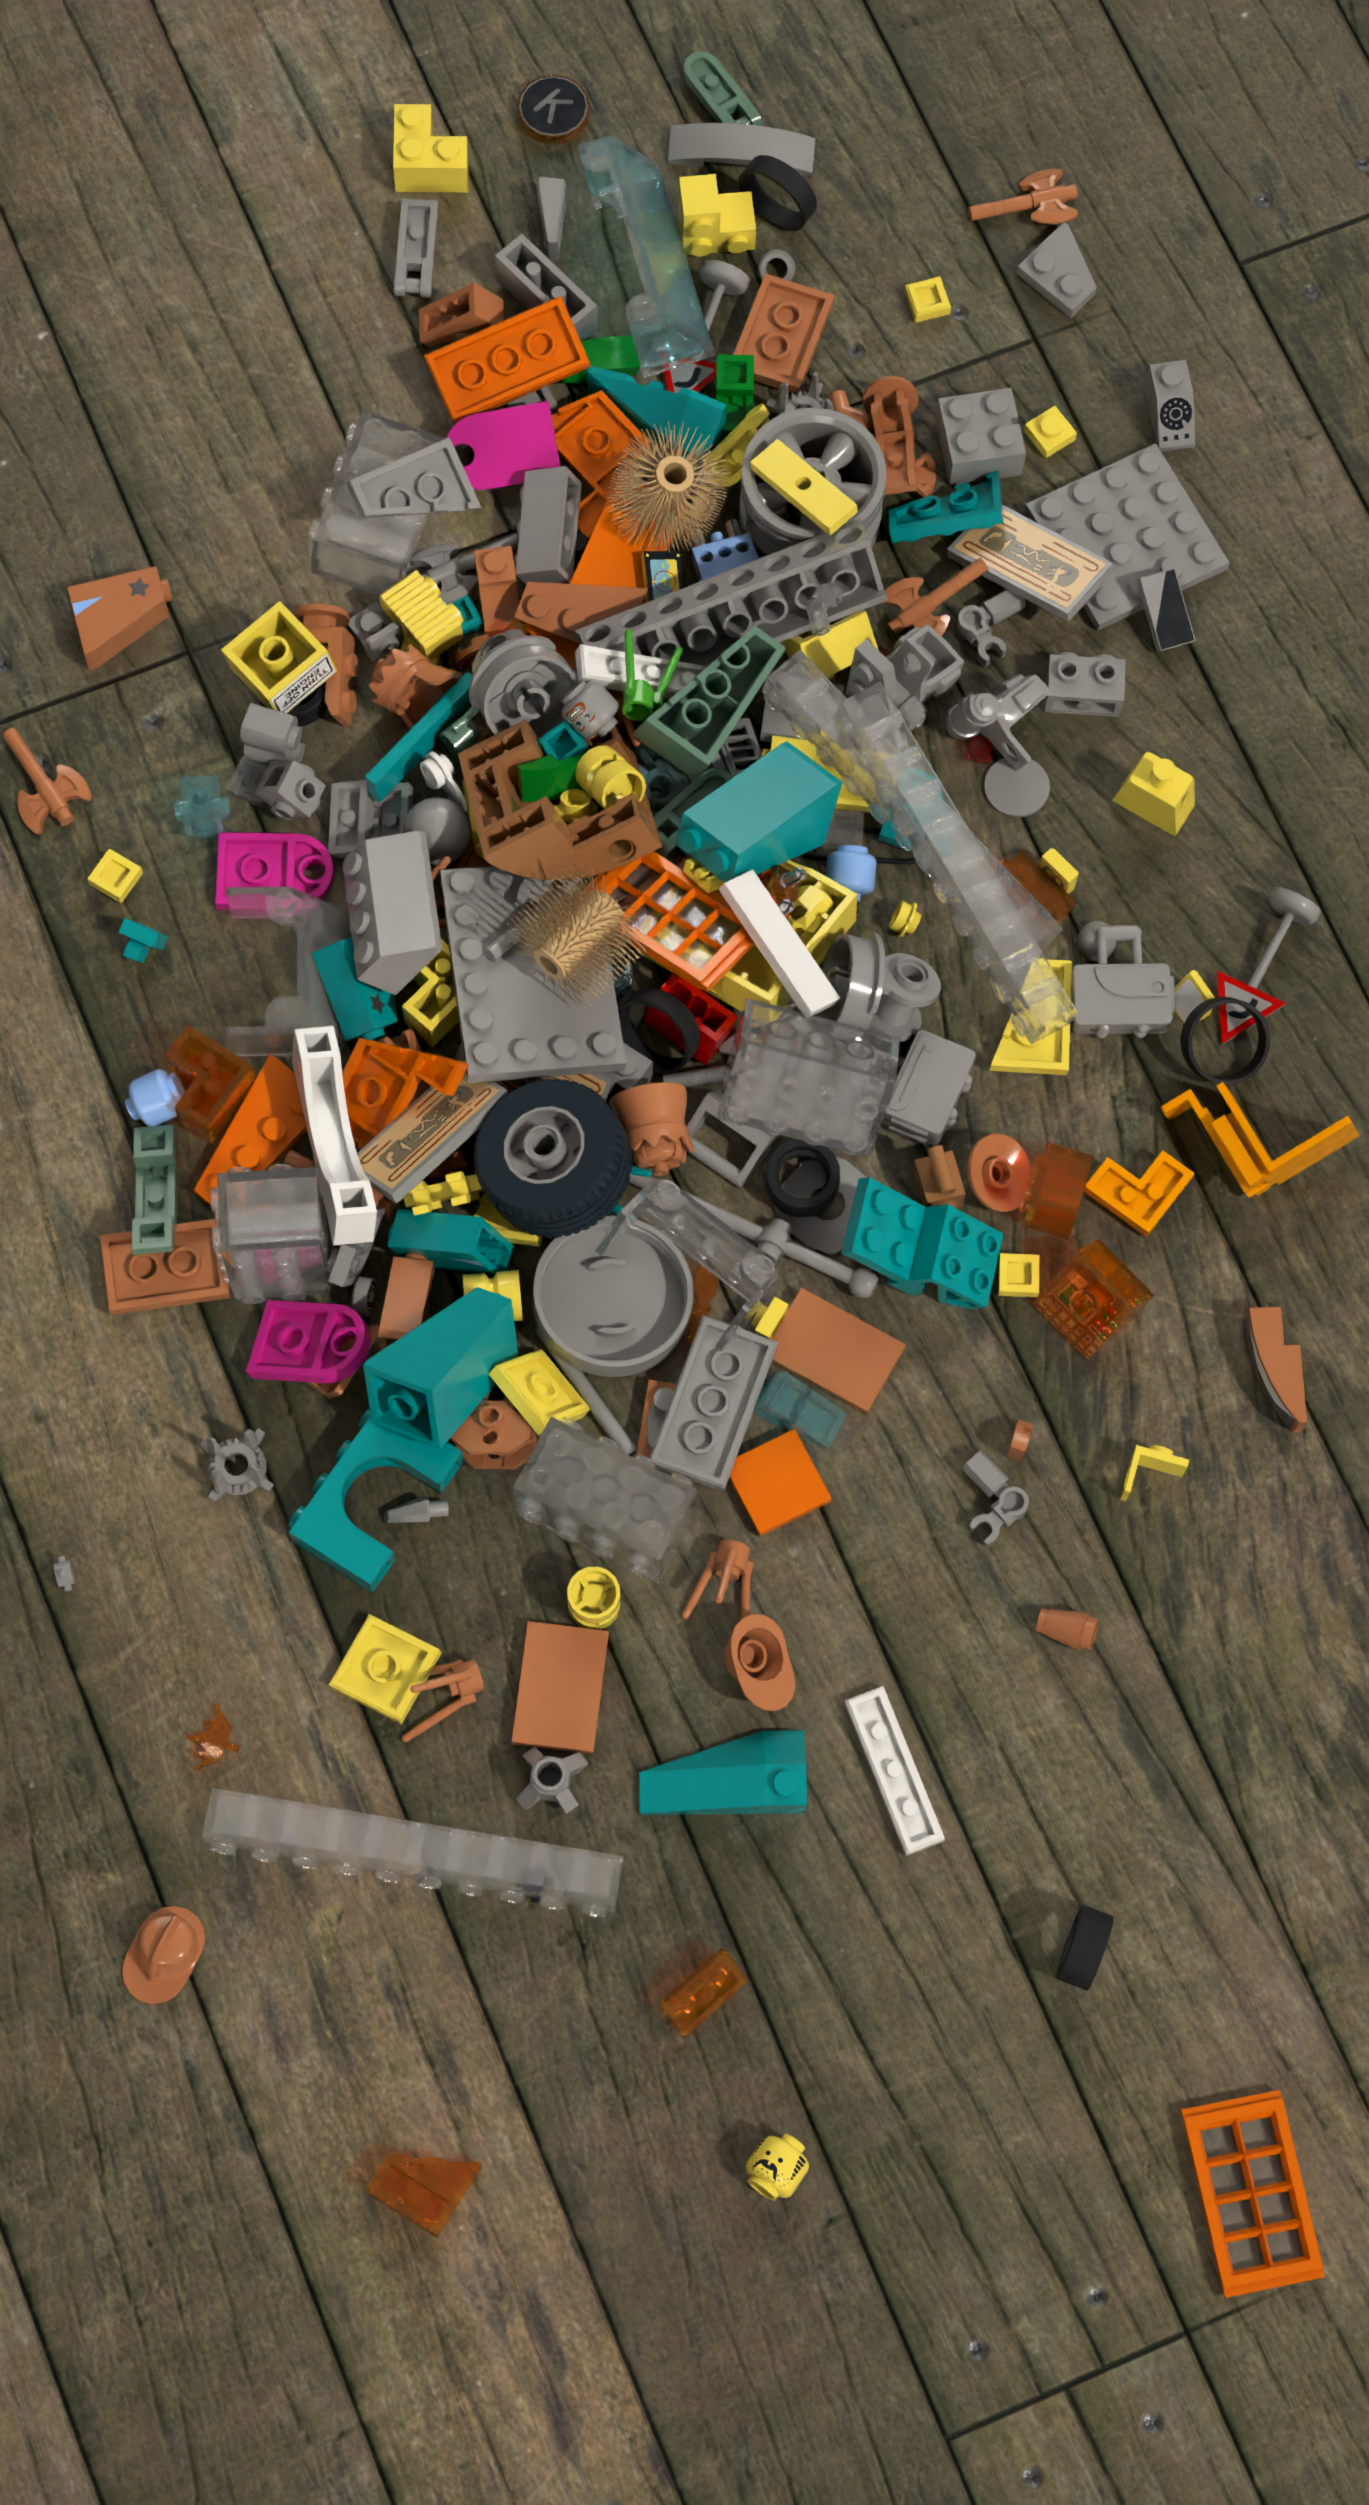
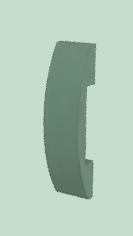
(154, 1190)

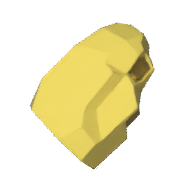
(808, 910)

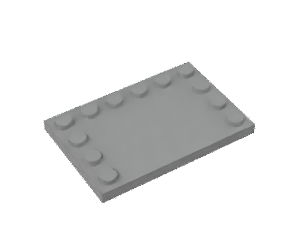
(505, 1013)

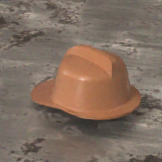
(761, 1662)
(163, 1954)

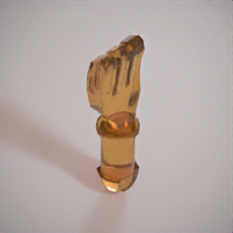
(704, 1289)

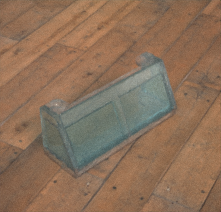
(668, 316)

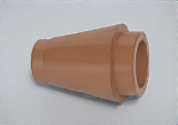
(1070, 1628)

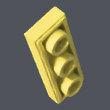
(803, 487)

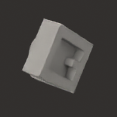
(375, 632)

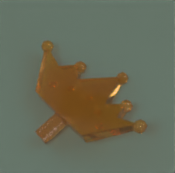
(213, 1741)

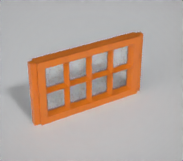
(687, 927)
(1252, 2193)

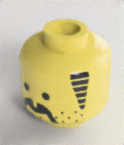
(777, 2166)

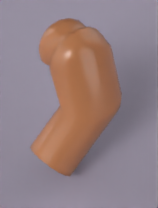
(841, 404)

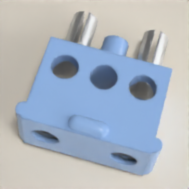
(722, 553)

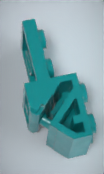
(922, 1245)

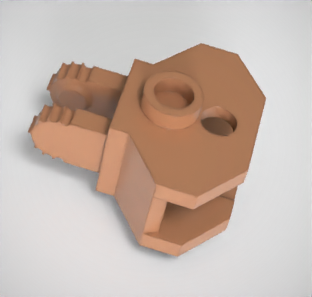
(496, 1430)

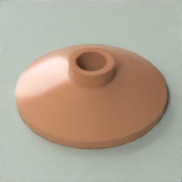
(998, 1172)

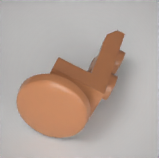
(891, 404)
(326, 625)

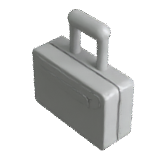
(1122, 996)
(929, 1088)

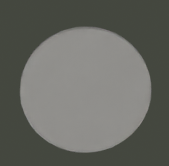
(1019, 791)

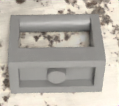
(762, 1139)

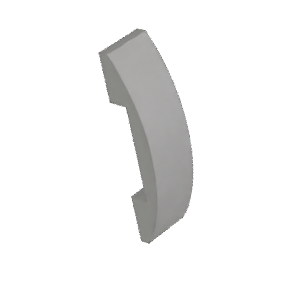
(739, 144)

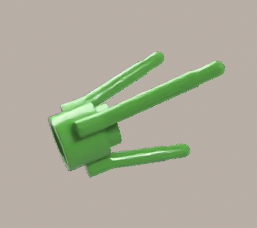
(638, 695)

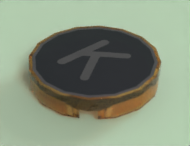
(553, 109)

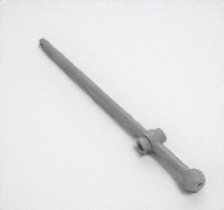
(776, 1242)

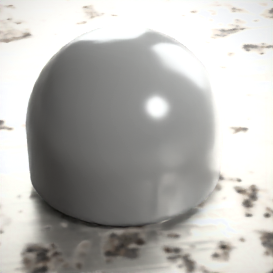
(777, 254)
(1088, 942)

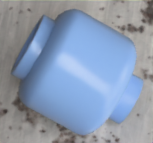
(852, 869)
(154, 1097)

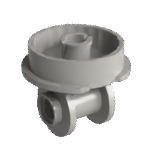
(520, 680)
(876, 988)

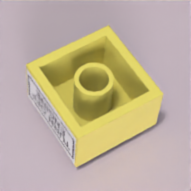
(279, 659)

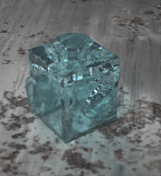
(202, 806)

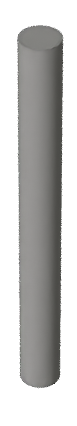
(595, 1403)

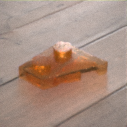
(422, 2189)

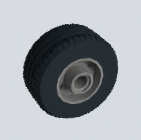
(552, 1158)

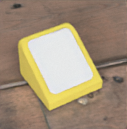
(1189, 994)

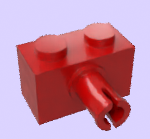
(712, 1018)

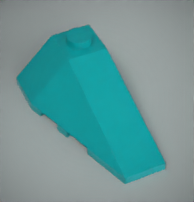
(656, 406)
(738, 1777)

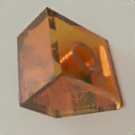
(1093, 1298)

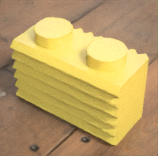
(422, 614)

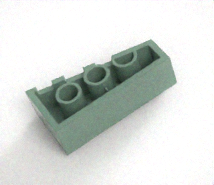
(705, 711)

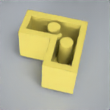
(426, 160)
(714, 220)
(434, 1006)

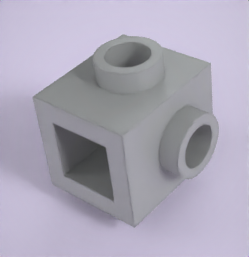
(290, 789)

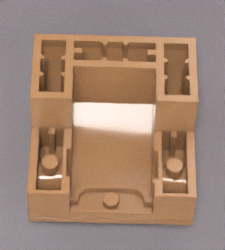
(532, 836)

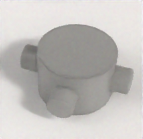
(64, 1573)

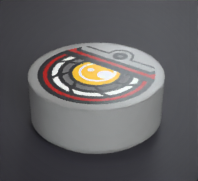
(364, 1296)

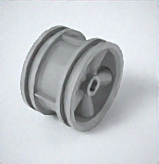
(828, 444)

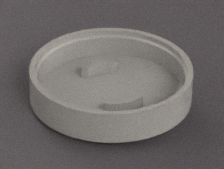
(616, 1308)

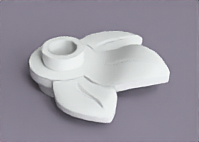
(438, 774)

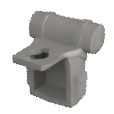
(922, 667)
(997, 713)

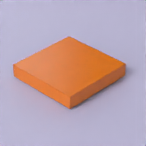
(778, 1483)

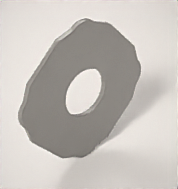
(813, 1232)

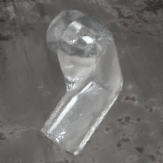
(817, 605)

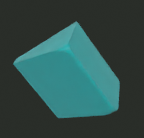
(563, 742)

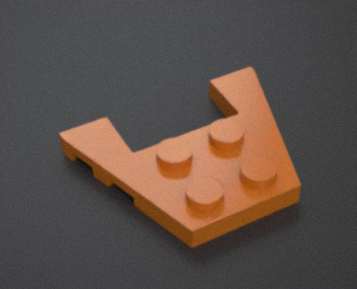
(591, 440)
(384, 1079)

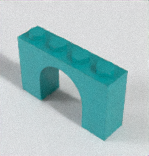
(323, 1524)

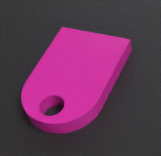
(507, 444)
(270, 862)
(305, 1342)

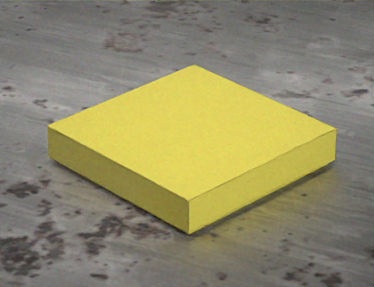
(538, 1390)
(383, 1668)

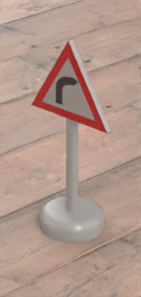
(723, 280)
(1235, 1018)

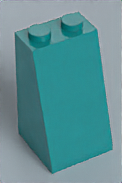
(761, 815)
(441, 1368)

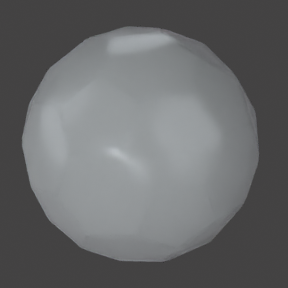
(445, 827)

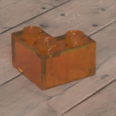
(216, 1082)
(1056, 1193)

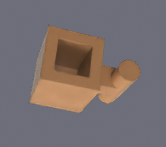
(938, 1179)

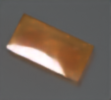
(703, 1992)

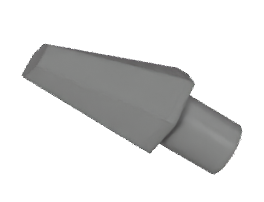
(417, 1511)

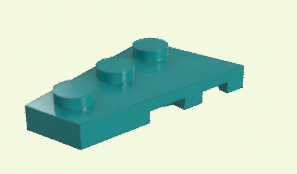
(961, 510)

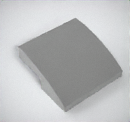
(360, 817)

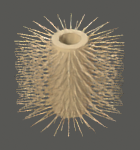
(667, 489)
(578, 935)

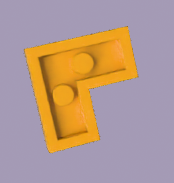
(1139, 1200)

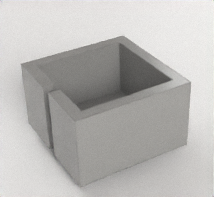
(980, 436)

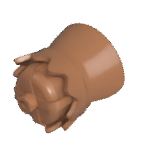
(410, 683)
(654, 1124)

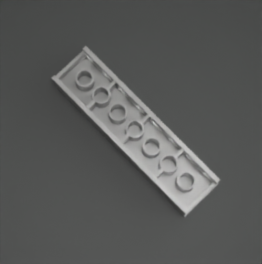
(762, 594)

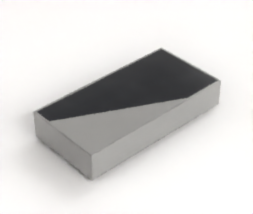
(1165, 610)

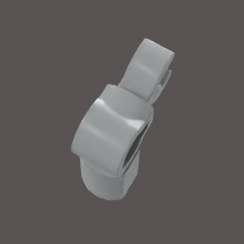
(974, 623)
(1010, 1502)

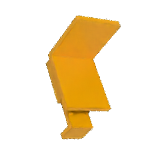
(1245, 1151)

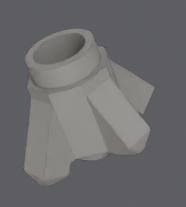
(551, 1779)

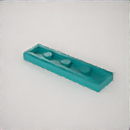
(418, 740)

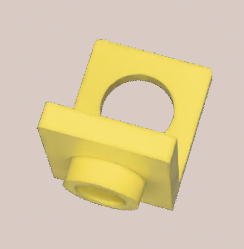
(1155, 1458)

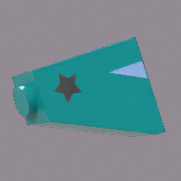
(357, 1005)
(451, 1241)

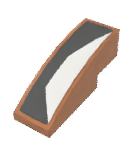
(1277, 1365)

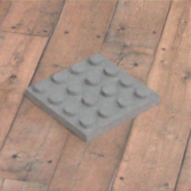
(1137, 521)

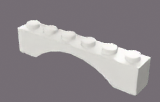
(341, 1178)

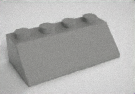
(391, 909)

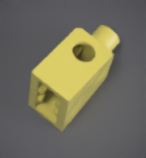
(1158, 793)

